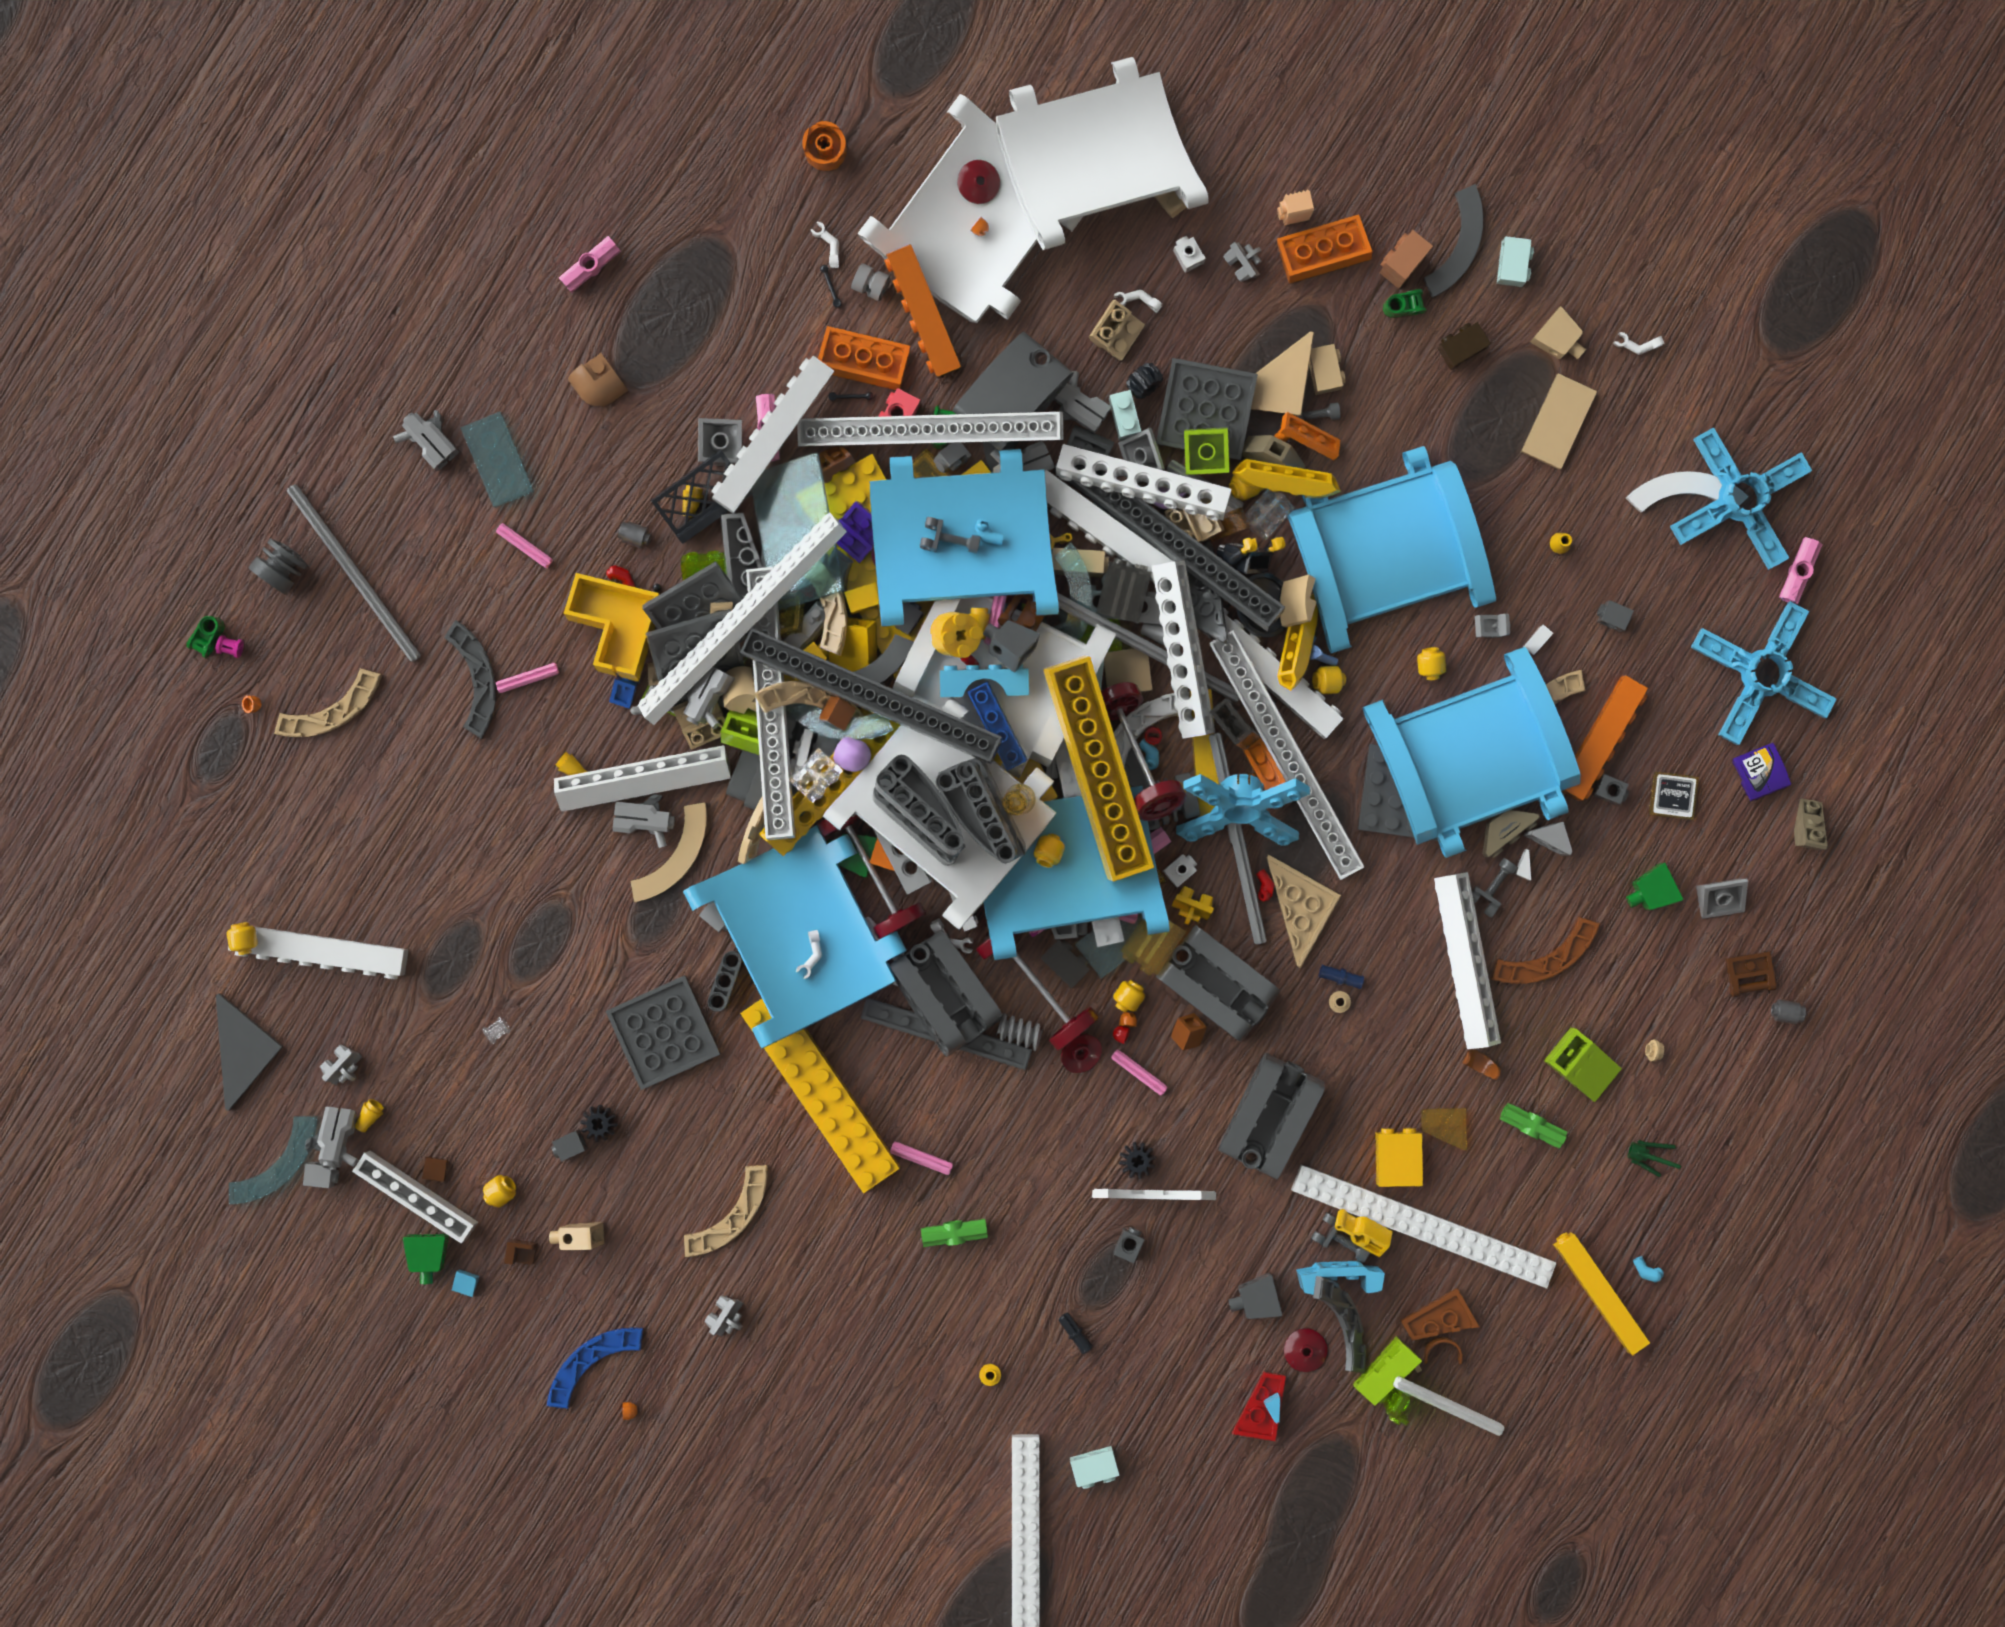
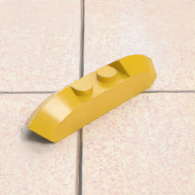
(1286, 479)
(1297, 651)

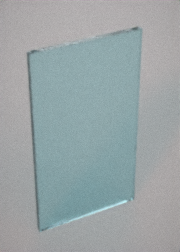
(787, 507)

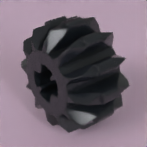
(1144, 380)
(591, 1124)
(1140, 1166)

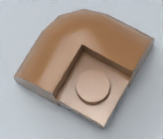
(597, 382)

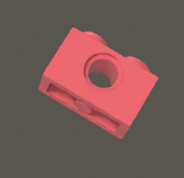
(902, 401)

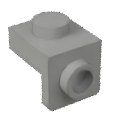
(1492, 625)

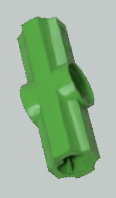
(1533, 1125)
(954, 1232)

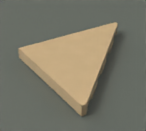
(1283, 381)
(1303, 905)

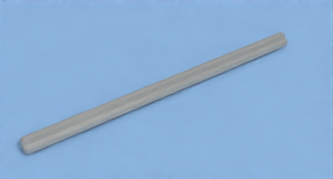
(353, 573)
(1138, 643)
(1239, 848)

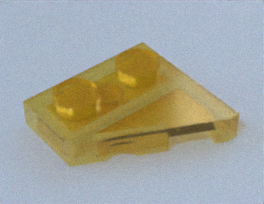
(1446, 1124)

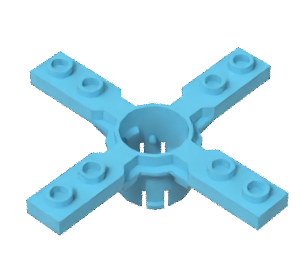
(1725, 506)
(1754, 692)
(1242, 805)

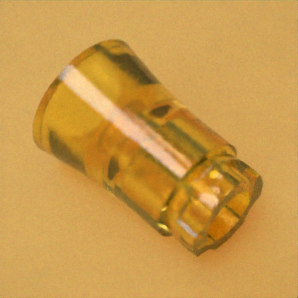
(1024, 795)

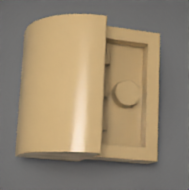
(1116, 330)
(1197, 525)
(741, 692)
(702, 733)

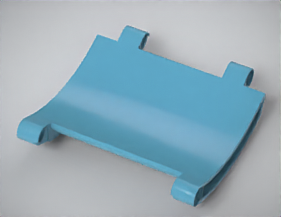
(1008, 500)
(1391, 546)
(1478, 754)
(1072, 890)
(769, 913)

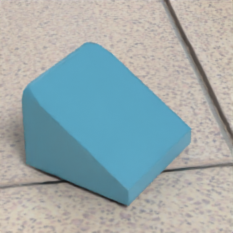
(465, 1283)
(1273, 1405)

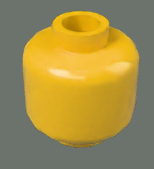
(1241, 490)
(1431, 663)
(1328, 679)
(1049, 850)
(242, 938)
(1129, 996)
(499, 1191)

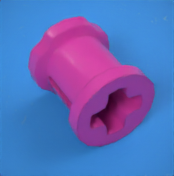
(229, 646)

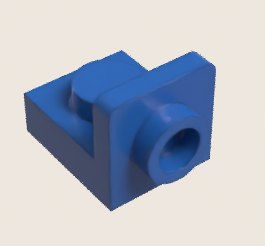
(623, 692)

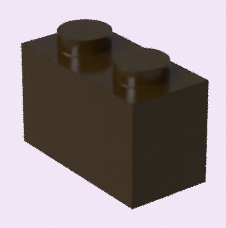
(1463, 345)

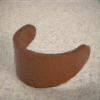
(1482, 1064)
(1435, 1341)

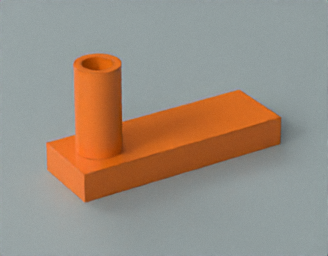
(1308, 435)
(1263, 765)

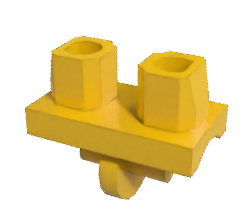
(1190, 908)

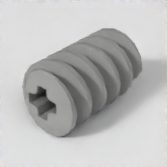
(1019, 1031)

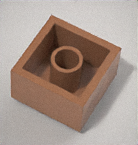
(1409, 254)

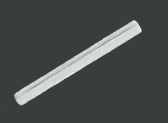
(1448, 1406)

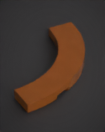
(1552, 963)

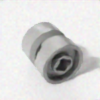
(868, 281)

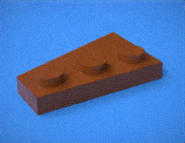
(1441, 1316)

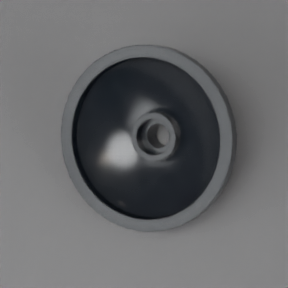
(1273, 587)

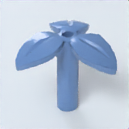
(1317, 654)

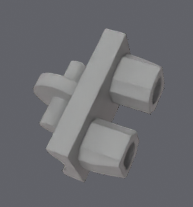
(1237, 253)
(343, 1067)
(727, 1319)

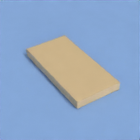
(1558, 421)

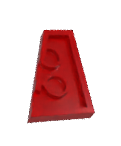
(1255, 1418)

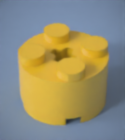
(956, 634)

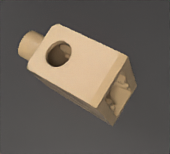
(1559, 336)
(578, 1236)

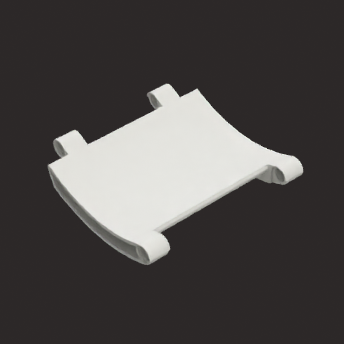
(1094, 151)
(959, 266)
(1029, 715)
(975, 870)

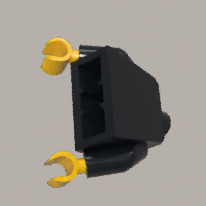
(1248, 557)

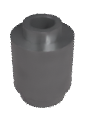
(634, 534)
(1788, 1011)

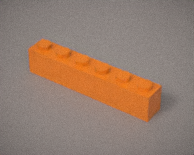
(923, 310)
(1605, 733)

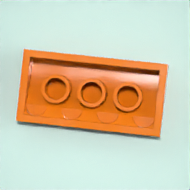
(1324, 248)
(864, 358)

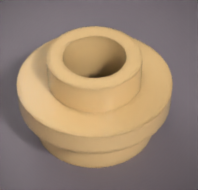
(1332, 1001)
(1654, 1050)

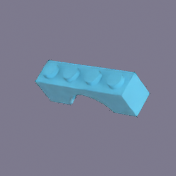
(955, 682)

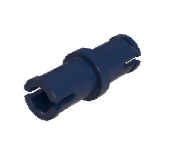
(1341, 976)

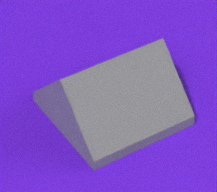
(719, 435)
(1142, 450)
(1552, 837)
(1722, 897)

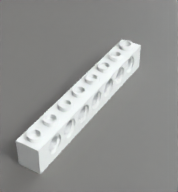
(1155, 478)
(1189, 640)

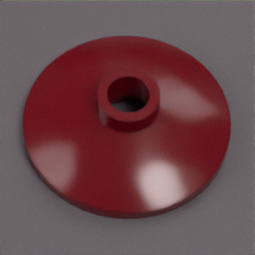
(968, 183)
(1081, 1053)
(1303, 1339)

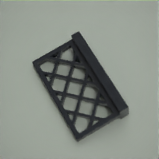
(707, 514)

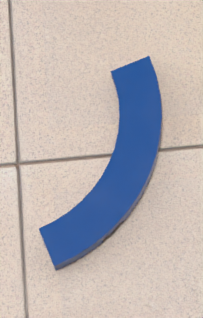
(586, 1355)

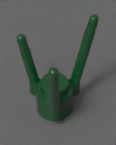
(1638, 1153)

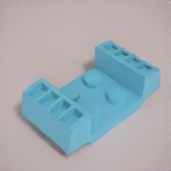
(1371, 1276)

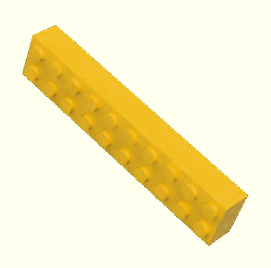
(1098, 768)
(828, 1103)

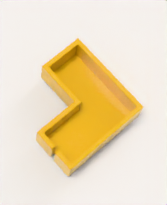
(620, 615)

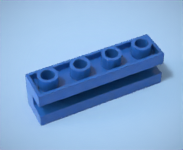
(997, 723)

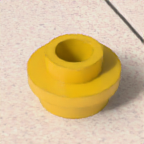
(990, 1368)

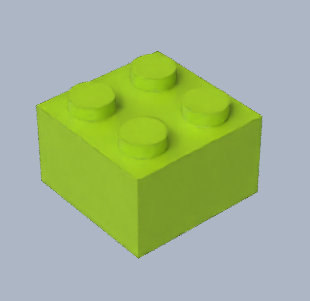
(1206, 451)

